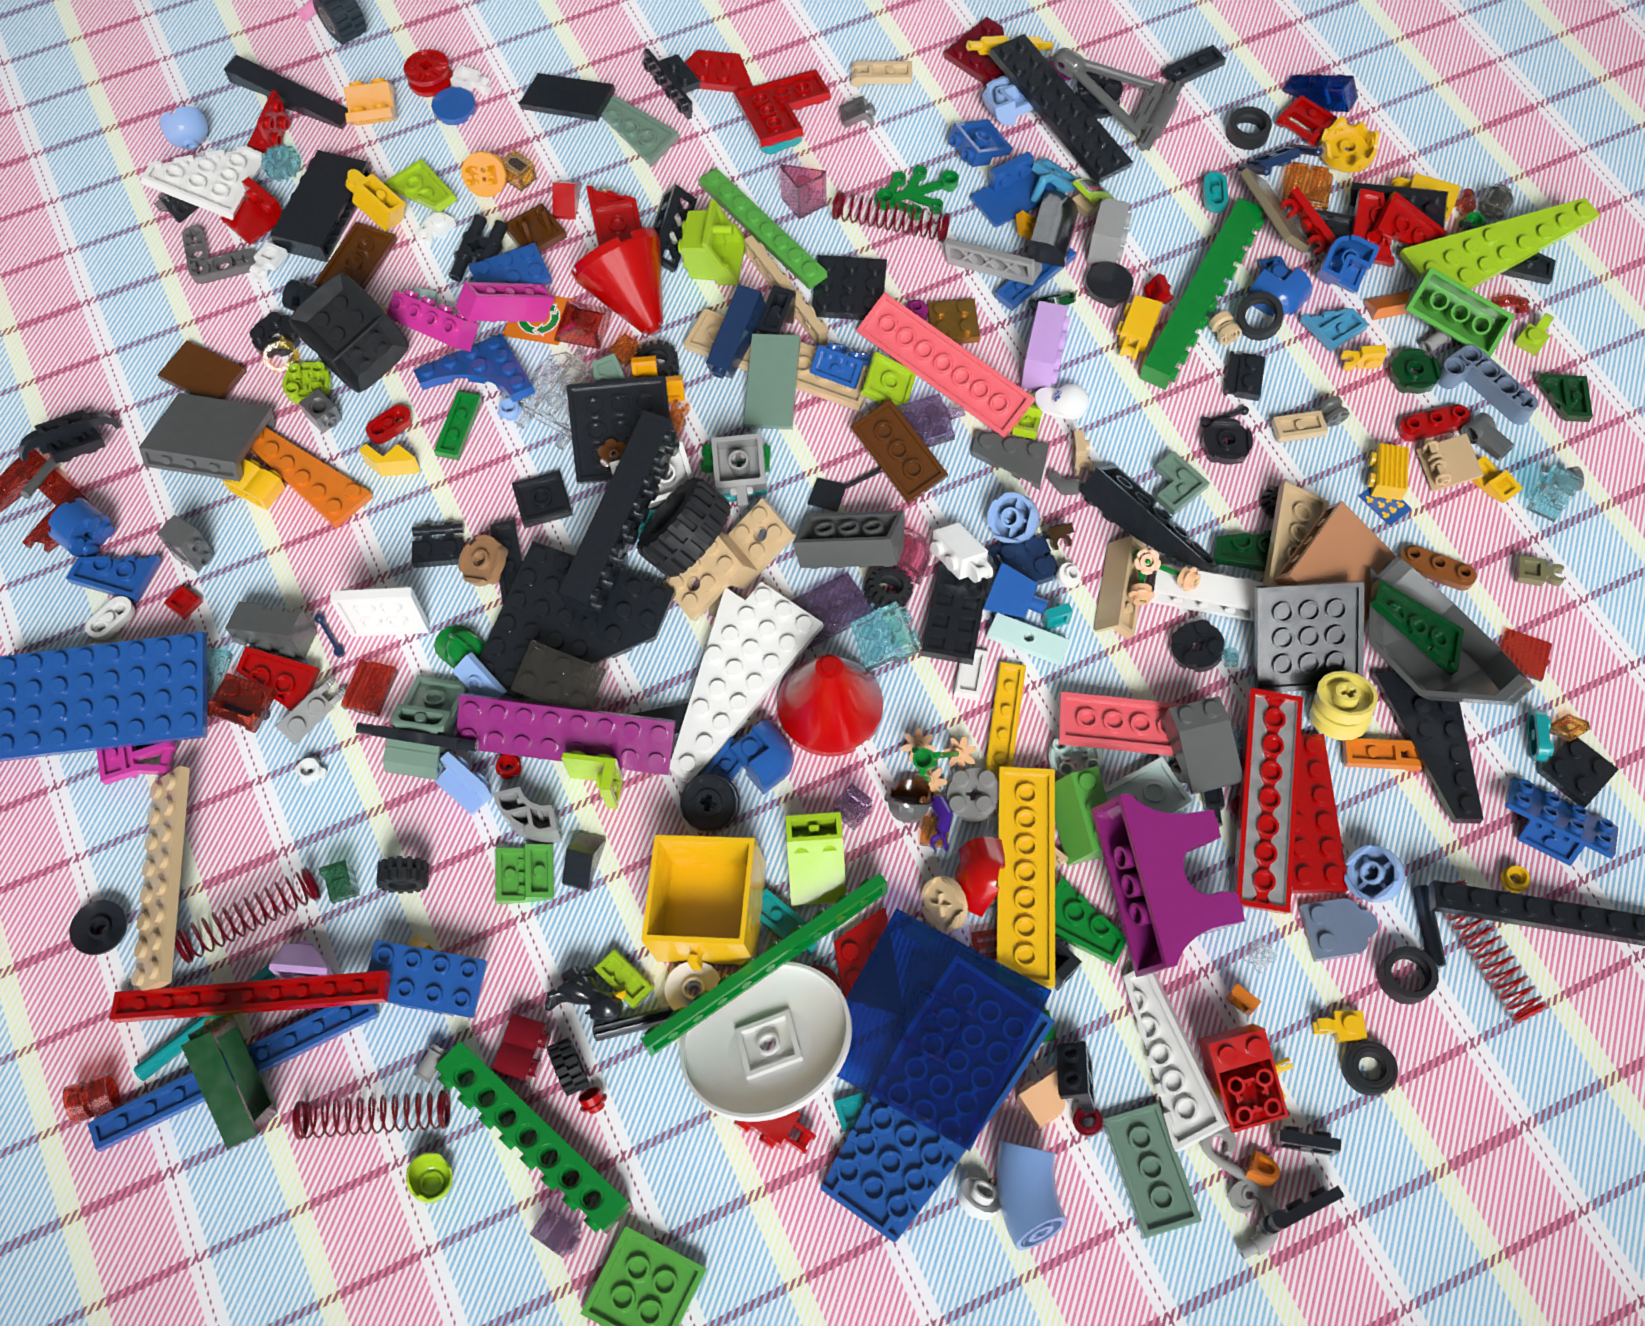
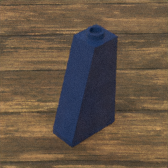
(736, 332)

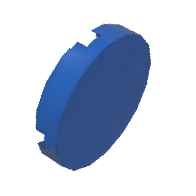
(453, 105)

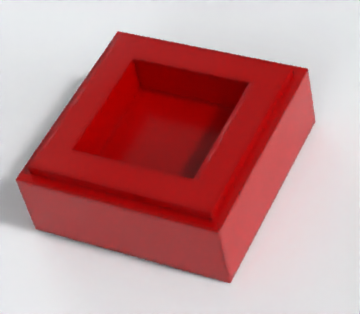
(183, 602)

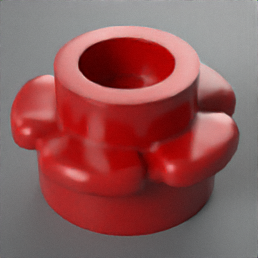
(505, 760)
(592, 1100)

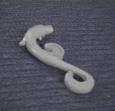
(1260, 1242)

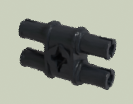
(475, 247)

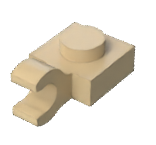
(1080, 449)

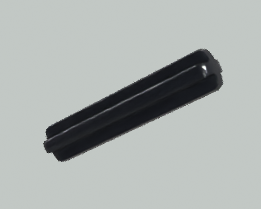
(1429, 925)
(631, 1023)

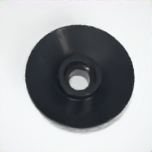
(88, 922)

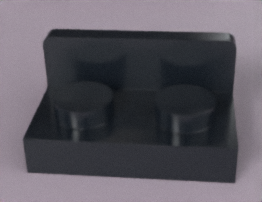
(1076, 1074)

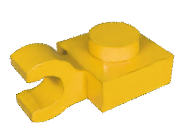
(1366, 357)
(1345, 1025)

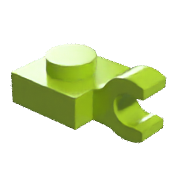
(1535, 337)

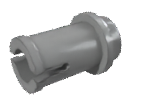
(1434, 341)
(433, 1057)

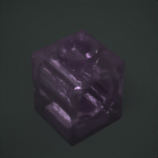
(854, 806)
(556, 1233)

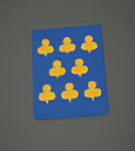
(1387, 509)

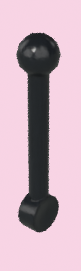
(1205, 421)

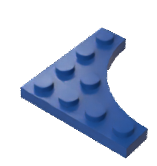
(486, 362)

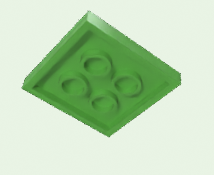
(643, 1284)

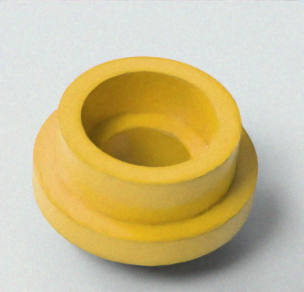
(1520, 874)

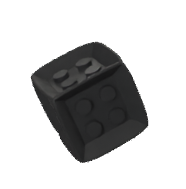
(349, 332)

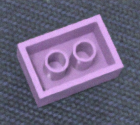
(1045, 346)

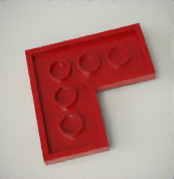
(771, 105)

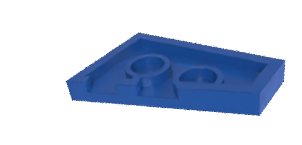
(115, 576)

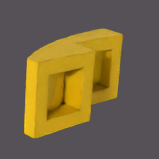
(1496, 484)

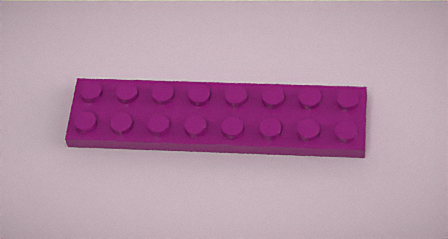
(550, 730)

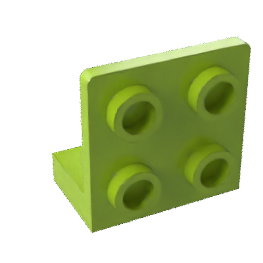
(600, 768)

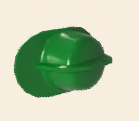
(456, 642)

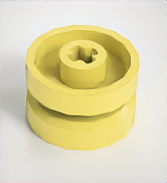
(1343, 705)

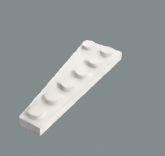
(1181, 1083)

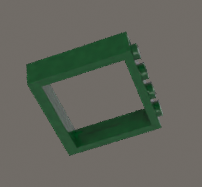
(229, 1080)

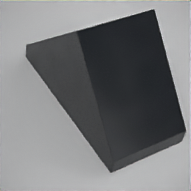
(582, 861)

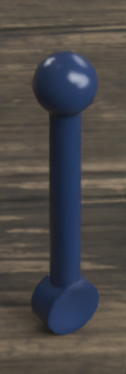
(338, 650)

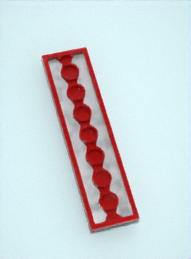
(1268, 801)

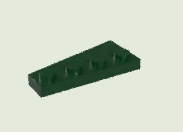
(1422, 626)

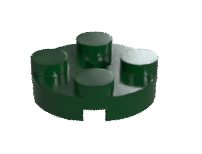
(1414, 383)

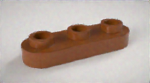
(1447, 575)

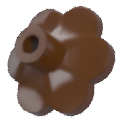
(605, 452)

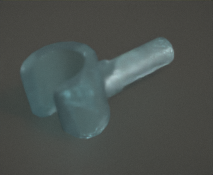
(1230, 657)

